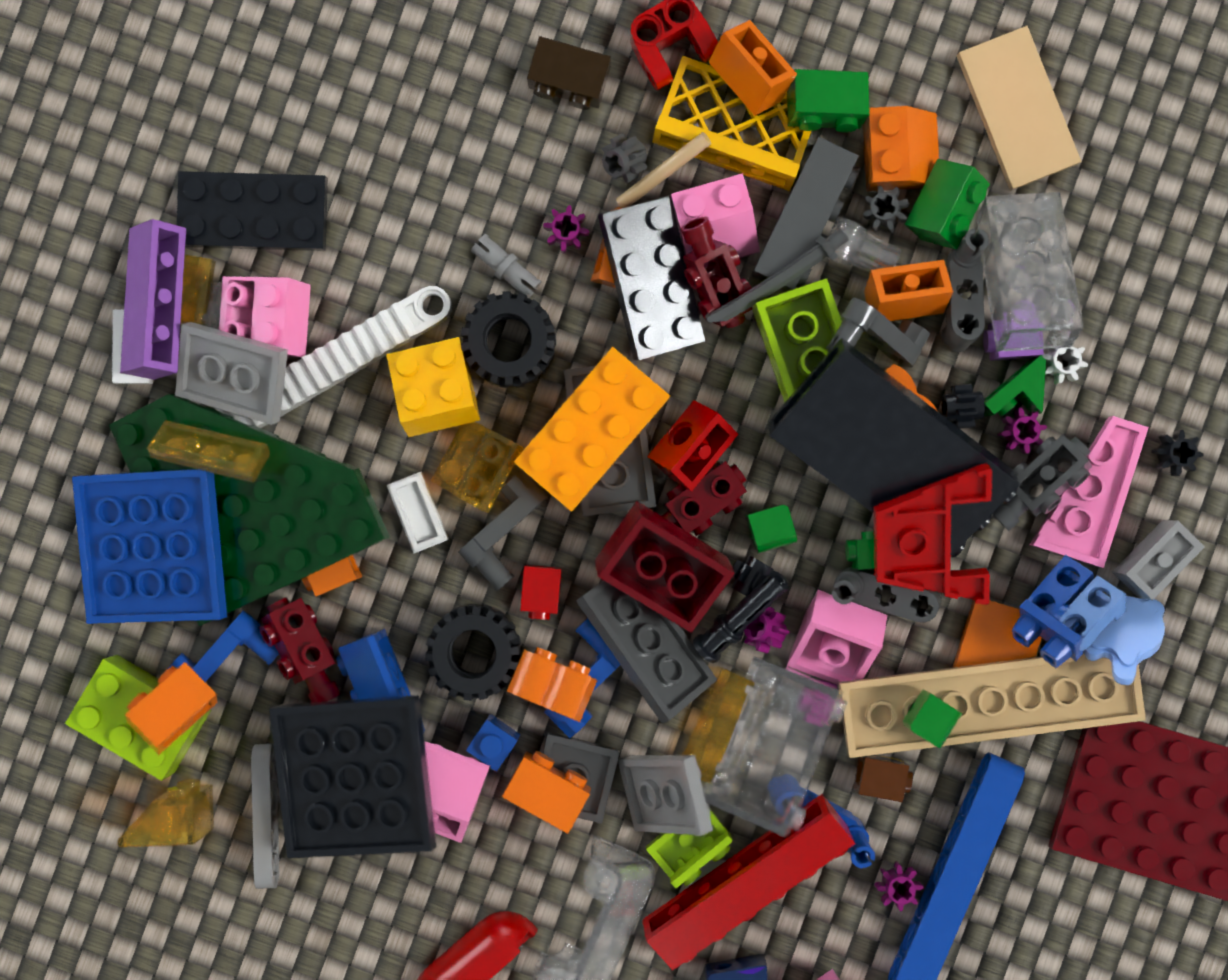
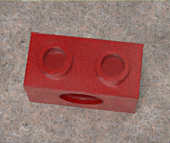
(693, 445)

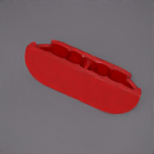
(483, 949)

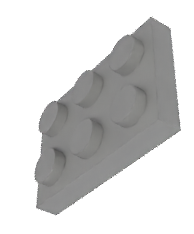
(231, 372)
(665, 794)

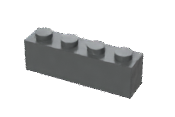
(808, 209)

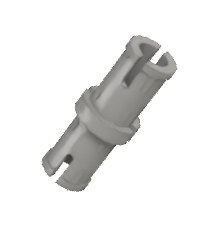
(506, 266)

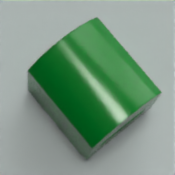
(771, 528)
(931, 718)

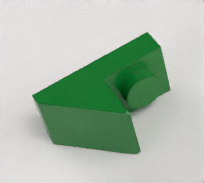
(1025, 384)

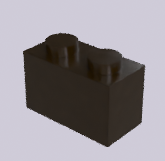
(568, 73)

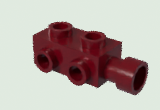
(718, 276)
(706, 498)
(293, 644)

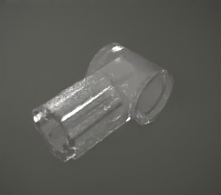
(863, 248)

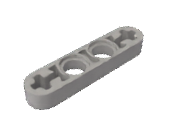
(265, 816)

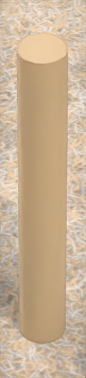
(664, 170)

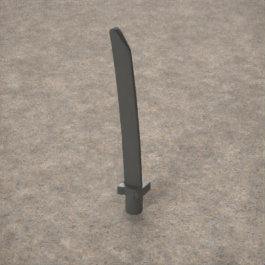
(823, 249)

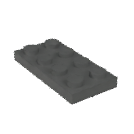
(627, 478)
(649, 649)

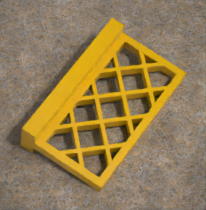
(724, 151)

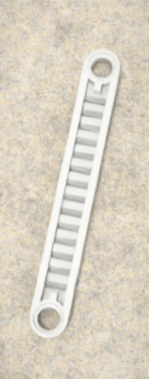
(356, 349)

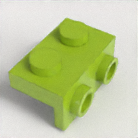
(685, 854)

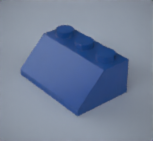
(372, 668)

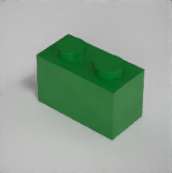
(828, 100)
(947, 203)

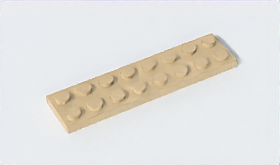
(994, 702)

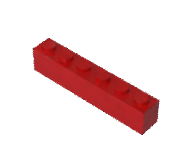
(746, 884)

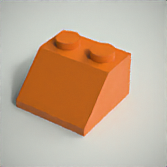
(899, 147)

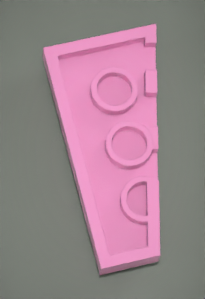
(1089, 514)

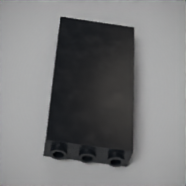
(882, 439)

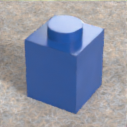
(493, 742)

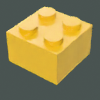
(433, 387)

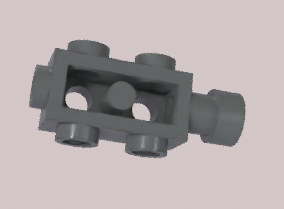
(1045, 473)

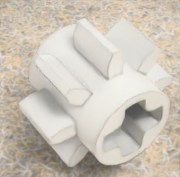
(1055, 367)

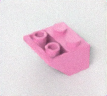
(267, 311)
(454, 789)

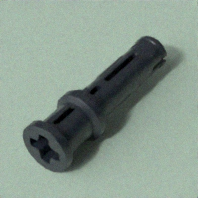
(730, 627)

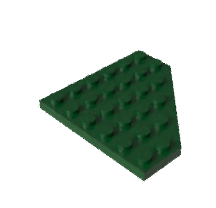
(285, 524)

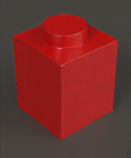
(541, 591)

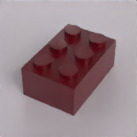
(663, 567)

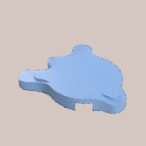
(1130, 638)

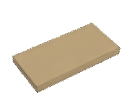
(1018, 108)

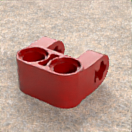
(668, 33)

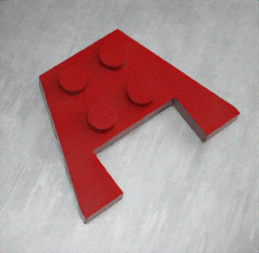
(915, 537)

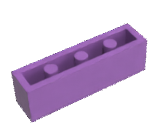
(153, 300)

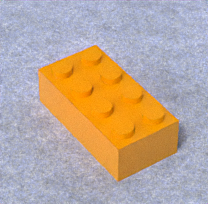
(592, 429)

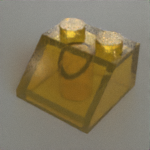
(174, 818)

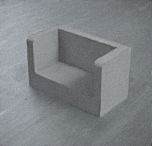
(1158, 559)

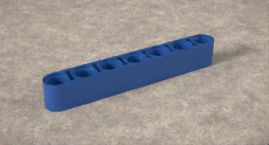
(958, 870)

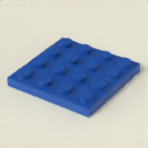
(149, 546)

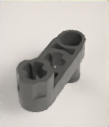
(965, 270)
(899, 343)
(524, 497)
(864, 592)

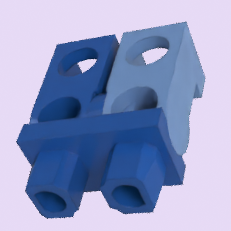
(1068, 611)

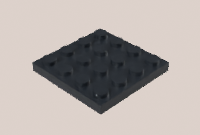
(353, 777)

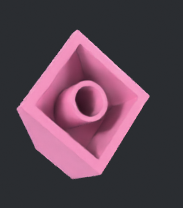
(728, 210)
(837, 639)

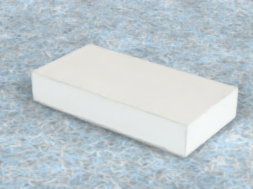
(417, 512)

